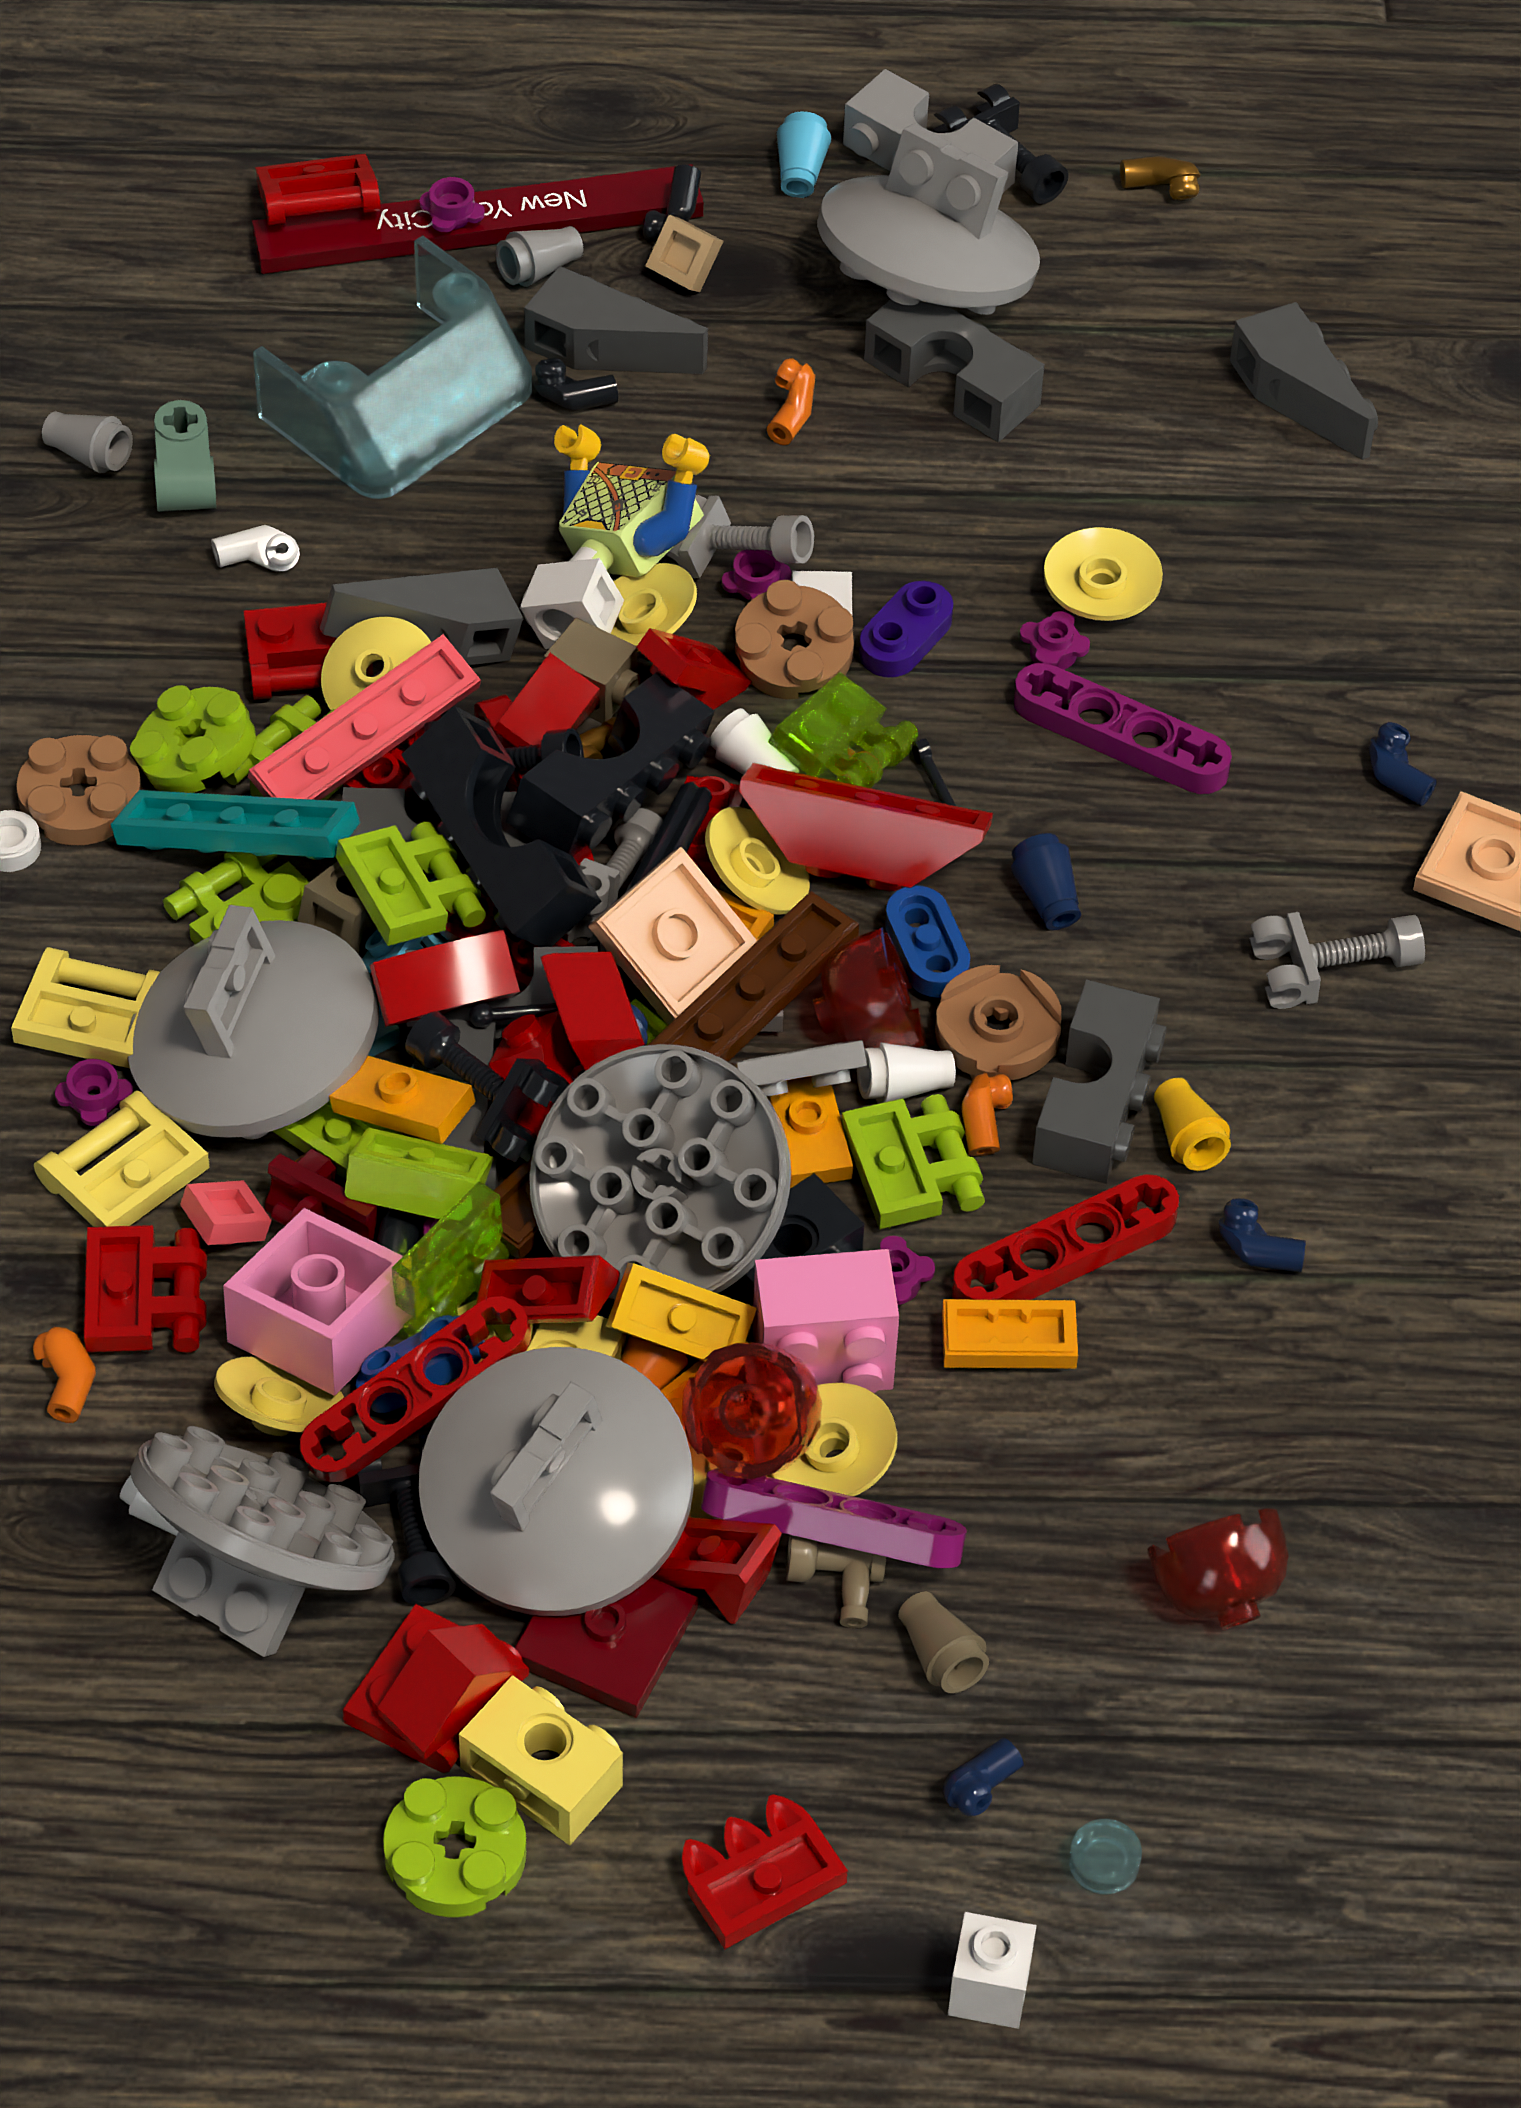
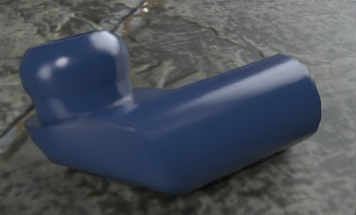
(1392, 765)
(1253, 1244)
(972, 1782)

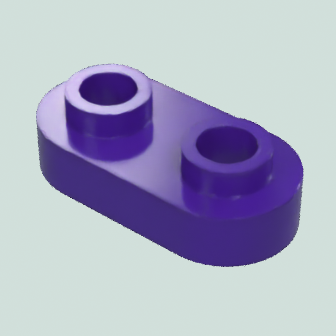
(915, 619)

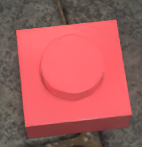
(225, 1212)

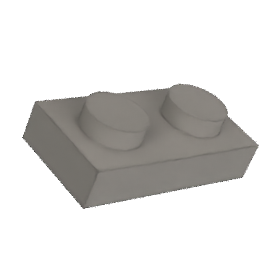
(824, 1064)

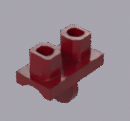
(312, 1185)

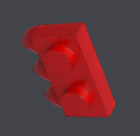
(763, 1874)

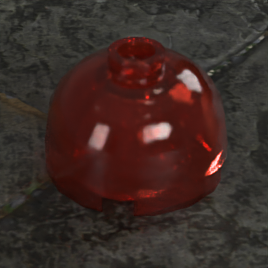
(868, 994)
(751, 1409)
(1223, 1568)

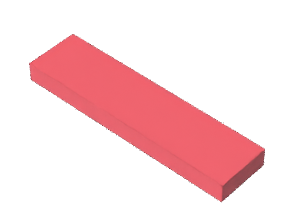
(367, 725)

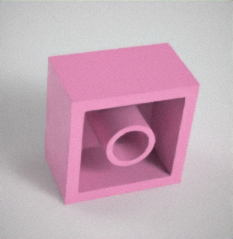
(315, 1301)
(831, 1314)

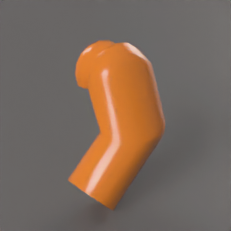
(798, 405)
(979, 1115)
(73, 1366)

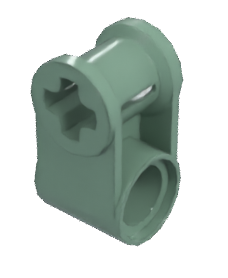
(183, 458)

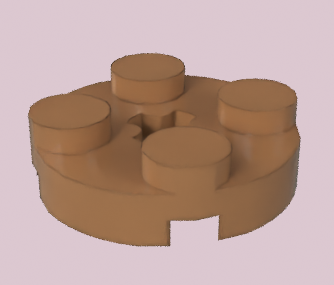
(797, 610)
(74, 760)
(985, 992)

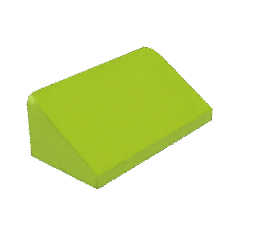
(412, 1173)

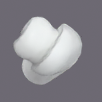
(260, 545)

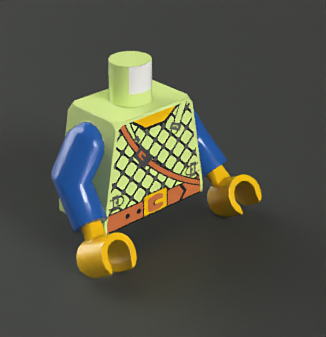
(627, 511)

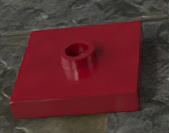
(611, 1650)

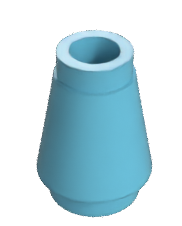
(801, 151)

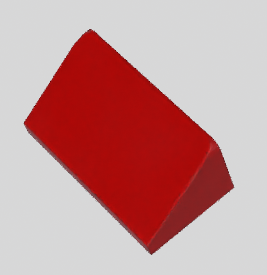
(592, 1004)
(551, 1286)

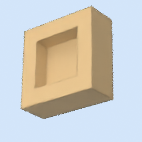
(684, 253)

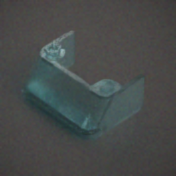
(418, 406)

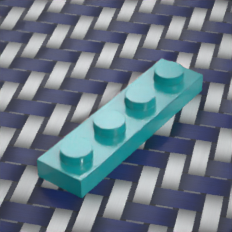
(235, 823)

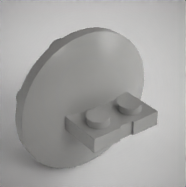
(931, 228)
(253, 1026)
(662, 1167)
(556, 1481)
(253, 1534)

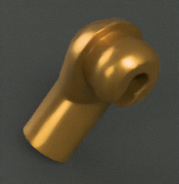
(1161, 170)

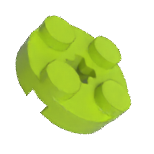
(169, 742)
(449, 1807)

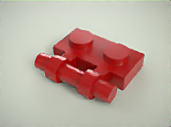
(121, 1289)

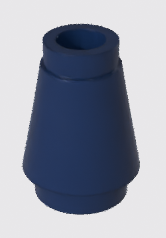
(1047, 878)

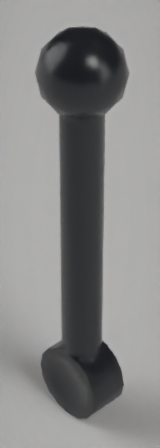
(923, 755)
(483, 1015)

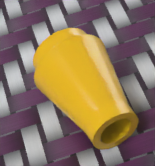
(1193, 1129)

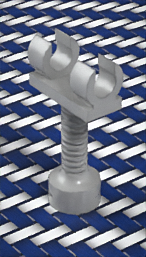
(788, 538)
(633, 842)
(1301, 981)

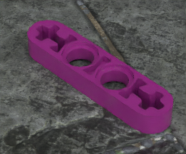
(1126, 721)
(837, 1519)

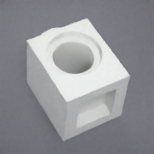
(569, 592)
(991, 1970)

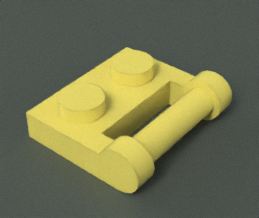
(80, 1019)
(134, 1175)

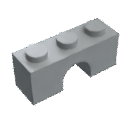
(891, 103)

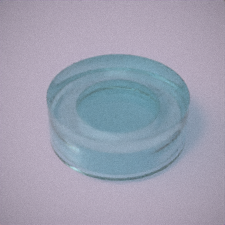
(1105, 1856)

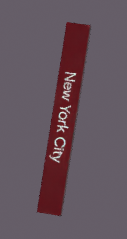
(391, 232)

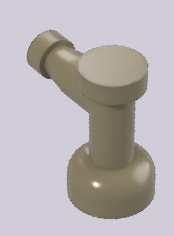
(857, 1566)

